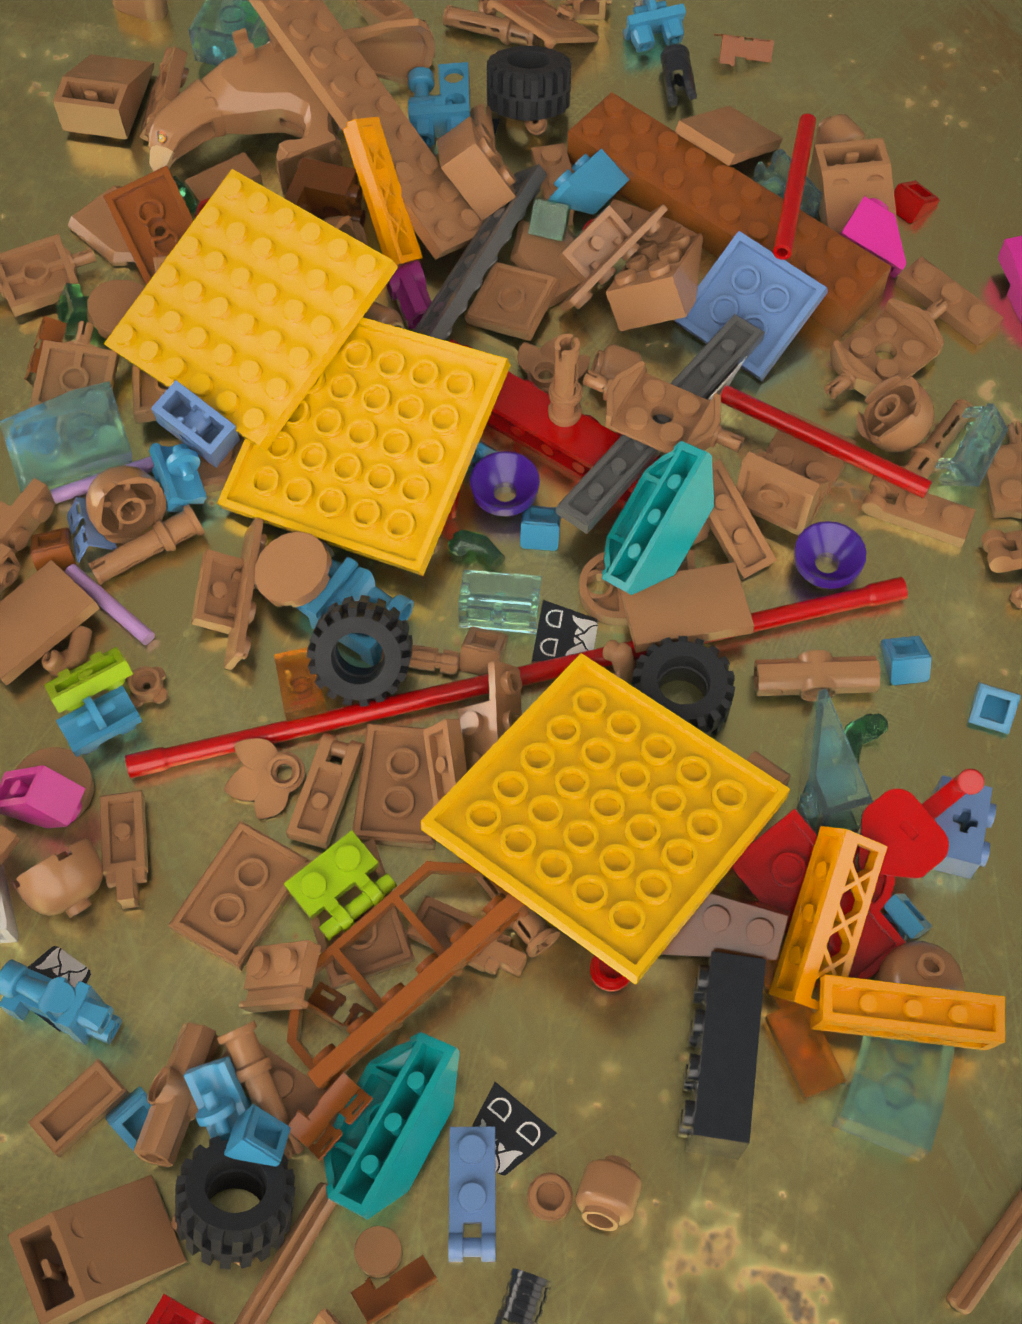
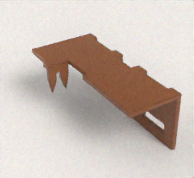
(750, 50)
(52, 331)
(327, 1008)
(310, 1127)
(403, 1284)

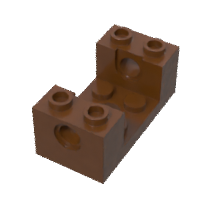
(327, 190)

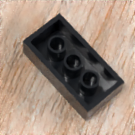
(725, 1055)

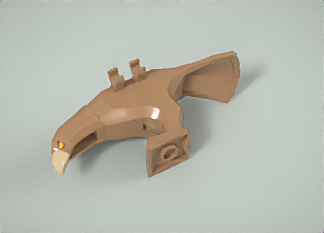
(266, 93)

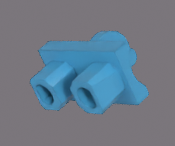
(653, 19)
(178, 474)
(99, 721)
(217, 1096)

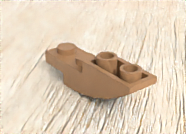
(18, 524)

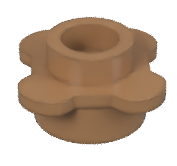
(142, 677)

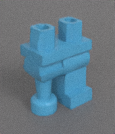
(438, 114)
(348, 581)
(71, 1009)

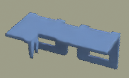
(94, 538)

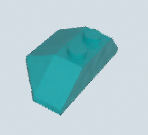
(660, 520)
(396, 1131)

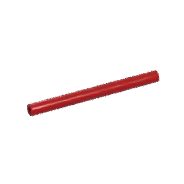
(794, 187)
(825, 441)

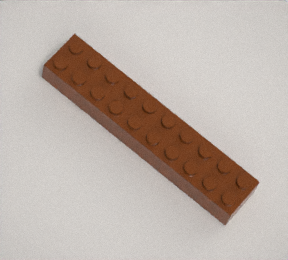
(721, 201)

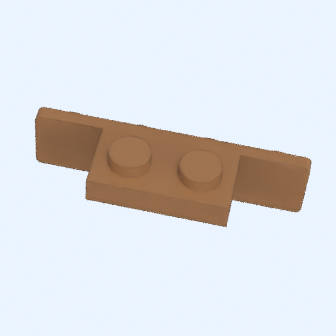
(600, 247)
(226, 592)
(489, 720)

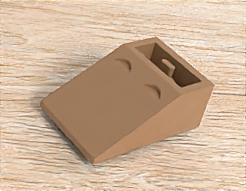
(102, 95)
(847, 174)
(657, 282)
(96, 1251)

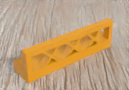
(381, 190)
(820, 914)
(910, 1013)

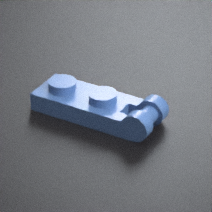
(472, 1192)

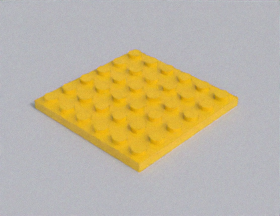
(251, 306)
(374, 446)
(606, 815)

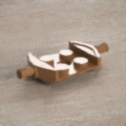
(899, 330)
(637, 397)

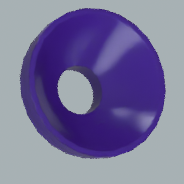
(500, 471)
(830, 541)

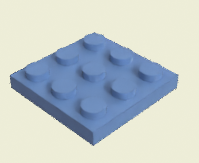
(760, 290)

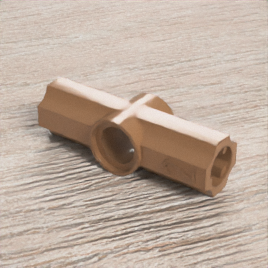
(815, 672)
(170, 1096)

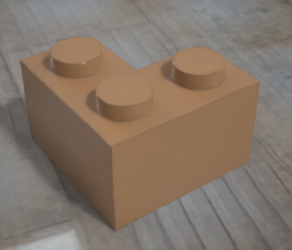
(470, 165)

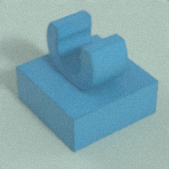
(906, 917)

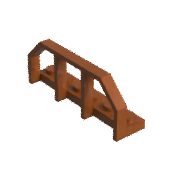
(401, 999)

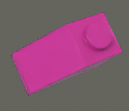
(877, 232)
(40, 797)

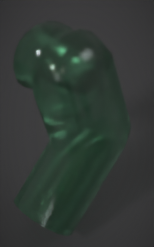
(479, 543)
(864, 731)

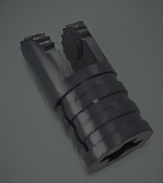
(677, 73)
(523, 1299)

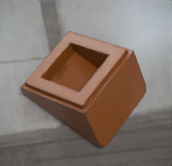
(53, 546)

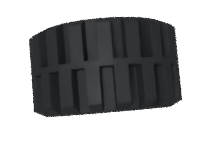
(528, 83)
(694, 665)
(354, 681)
(225, 1234)

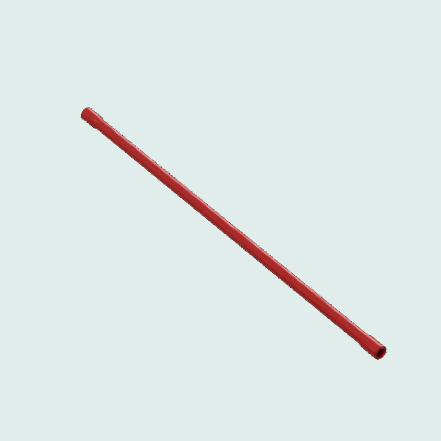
(162, 758)

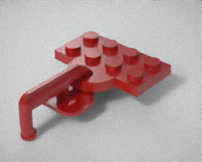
(915, 843)

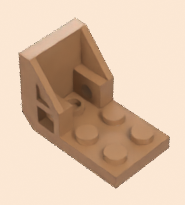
(789, 480)

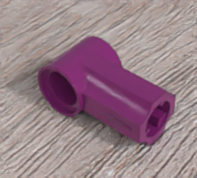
(410, 292)

